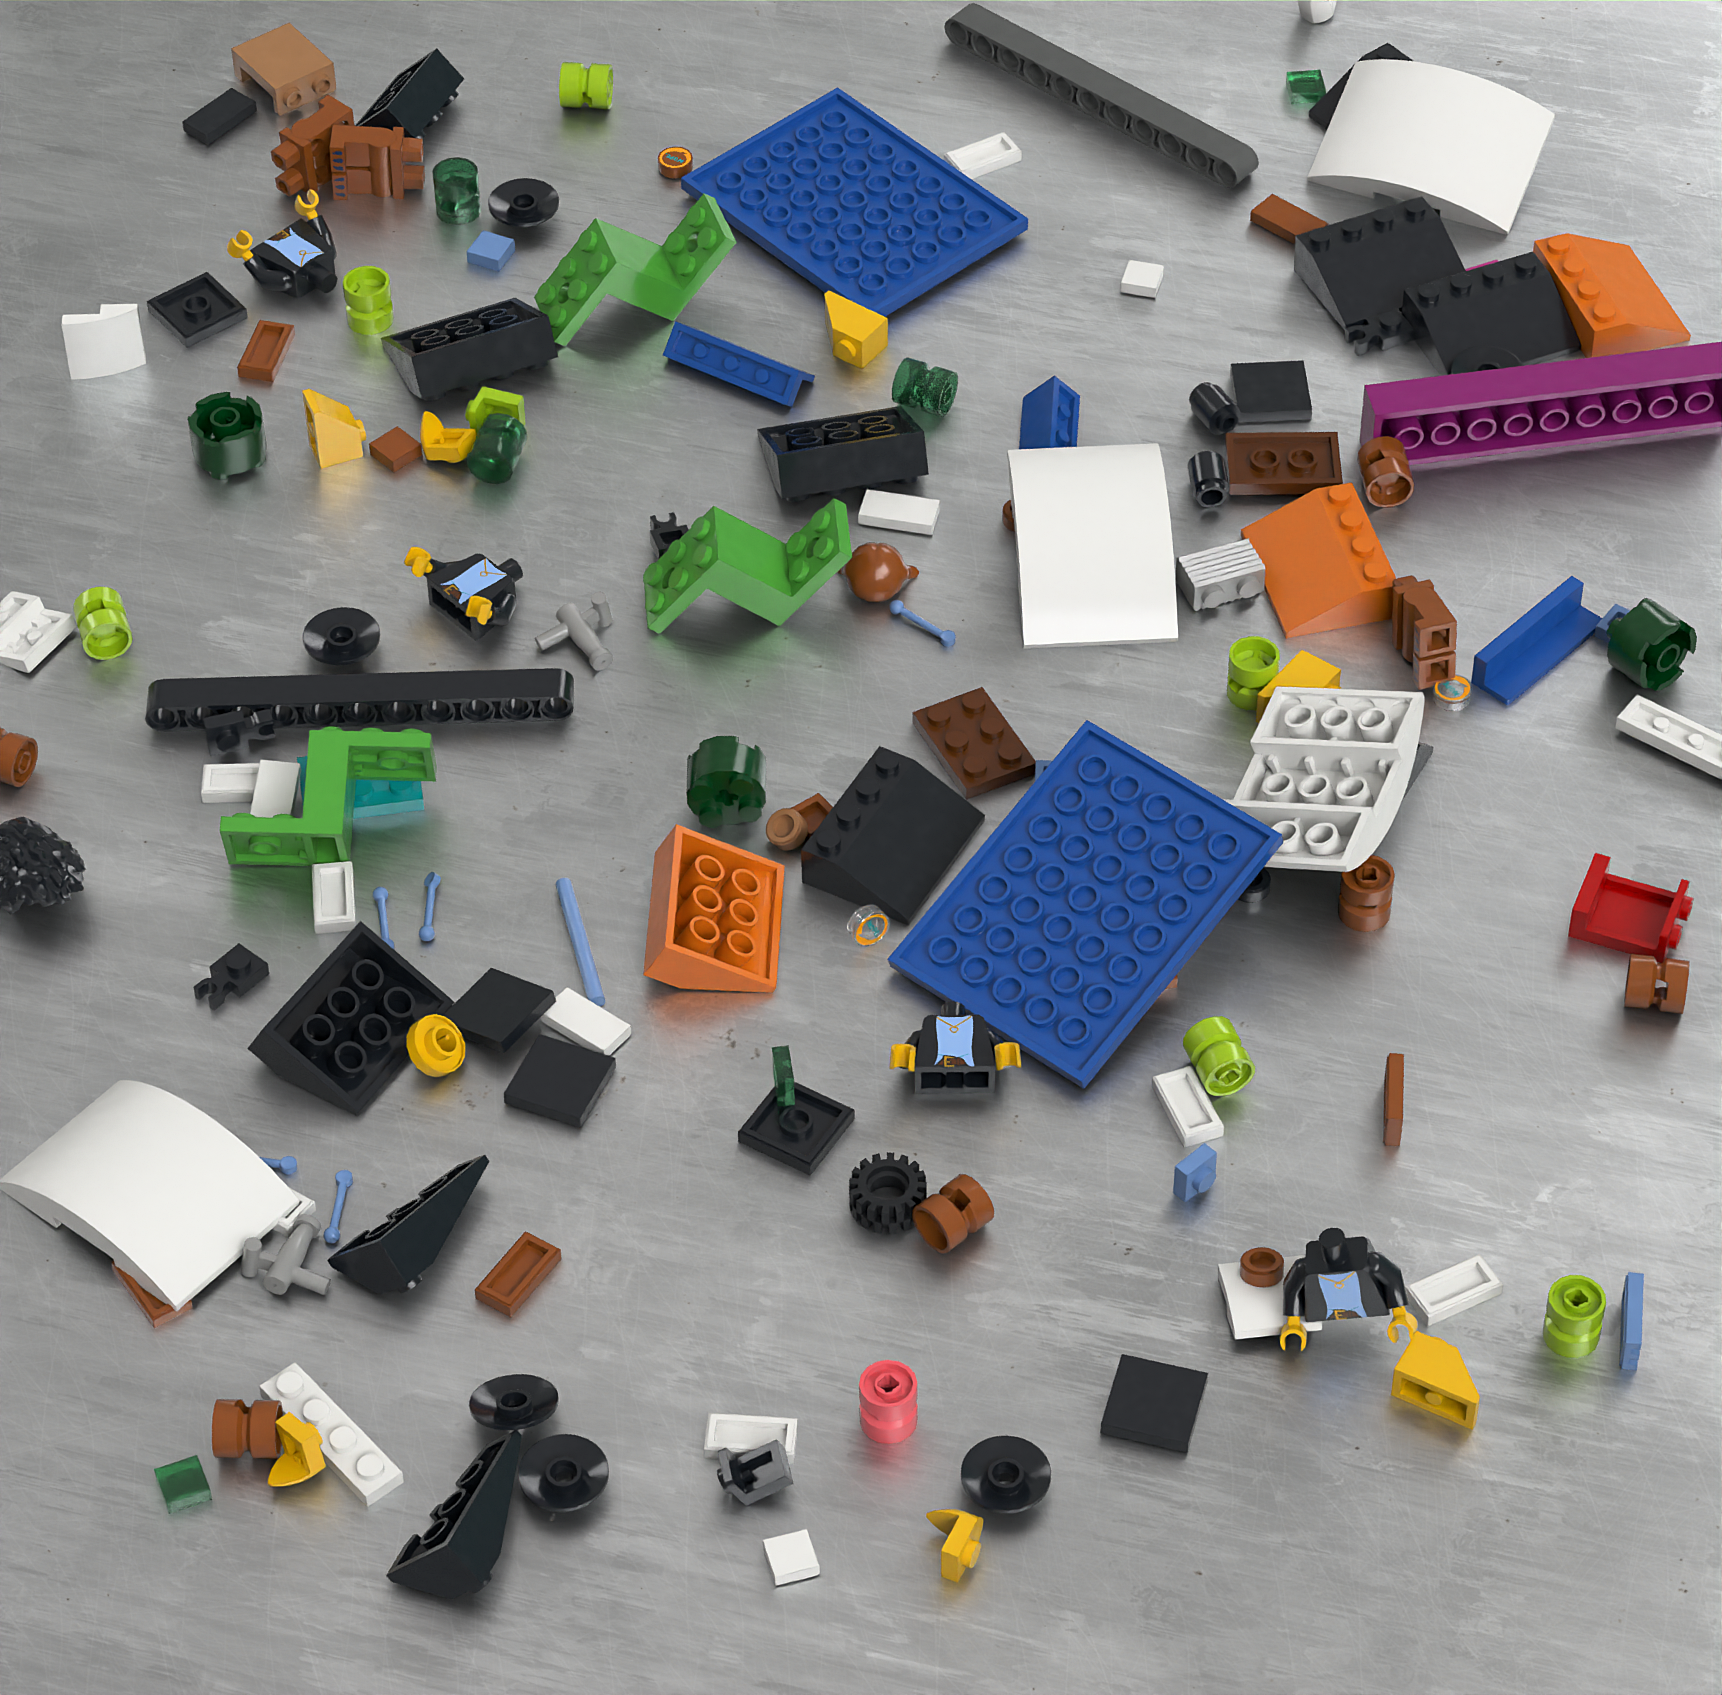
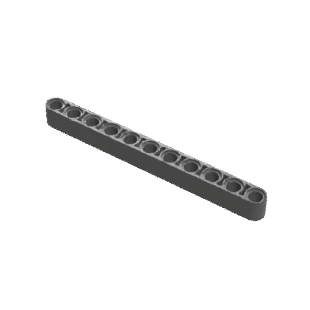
(1102, 95)

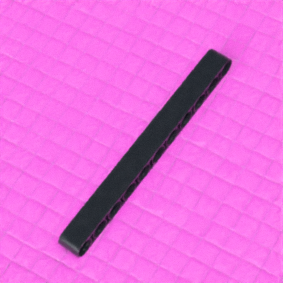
(366, 698)

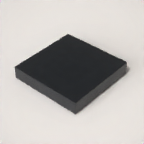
(197, 309)
(1271, 391)
(499, 1009)
(559, 1080)
(799, 1132)
(1154, 1403)

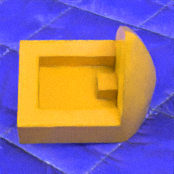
(444, 443)
(301, 1455)
(962, 1542)

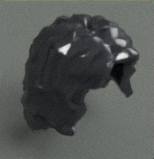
(36, 866)

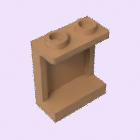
(285, 67)

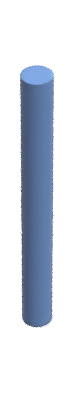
(580, 941)

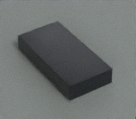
(219, 116)

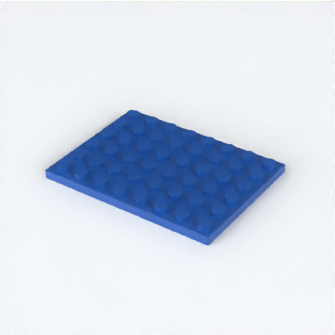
(855, 204)
(1085, 902)

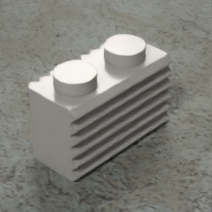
(1220, 574)

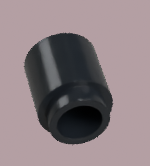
(1214, 408)
(1208, 478)

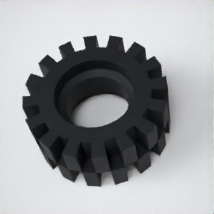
(883, 1174)

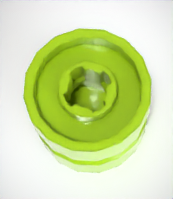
(586, 85)
(368, 300)
(102, 623)
(1250, 668)
(1218, 1056)
(1574, 1316)

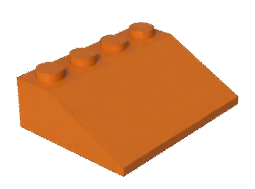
(1609, 296)
(1323, 563)
(713, 915)

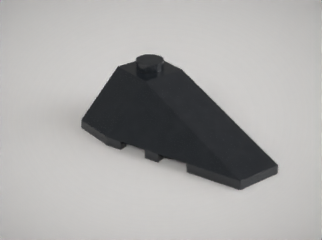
(412, 1238)
(467, 1527)

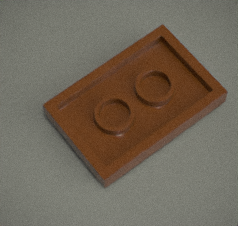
(1282, 462)
(974, 743)

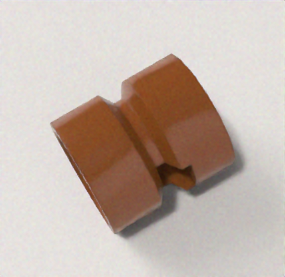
(1385, 472)
(17, 758)
(1366, 895)
(1641, 981)
(953, 1213)
(246, 1429)

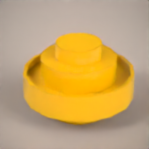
(435, 1045)

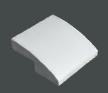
(104, 341)
(30, 630)
(1254, 1309)

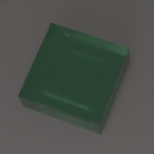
(1305, 86)
(783, 1075)
(183, 1484)

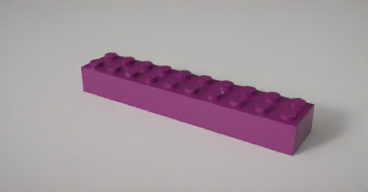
(1548, 404)

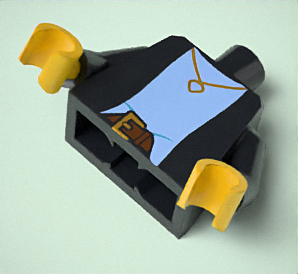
(295, 257)
(469, 591)
(954, 1053)
(1343, 1281)

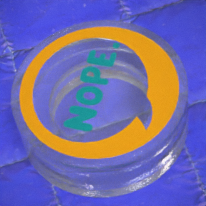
(1452, 693)
(868, 925)

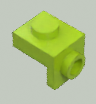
(491, 402)

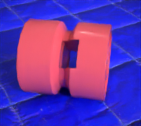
(888, 1401)

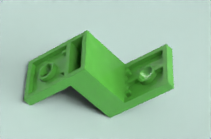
(635, 269)
(747, 565)
(333, 766)

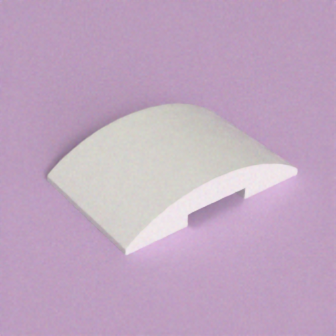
(1434, 136)
(1093, 546)
(1330, 772)
(153, 1188)

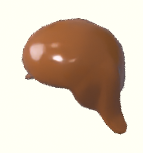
(876, 572)

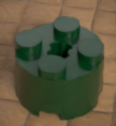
(227, 435)
(1650, 645)
(726, 782)

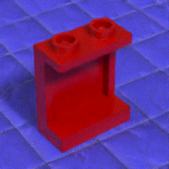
(1628, 913)

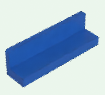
(735, 364)
(1050, 416)
(1534, 643)

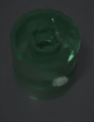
(456, 191)
(918, 385)
(497, 448)

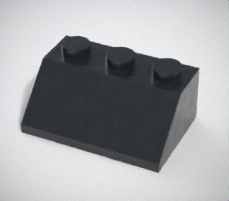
(415, 96)

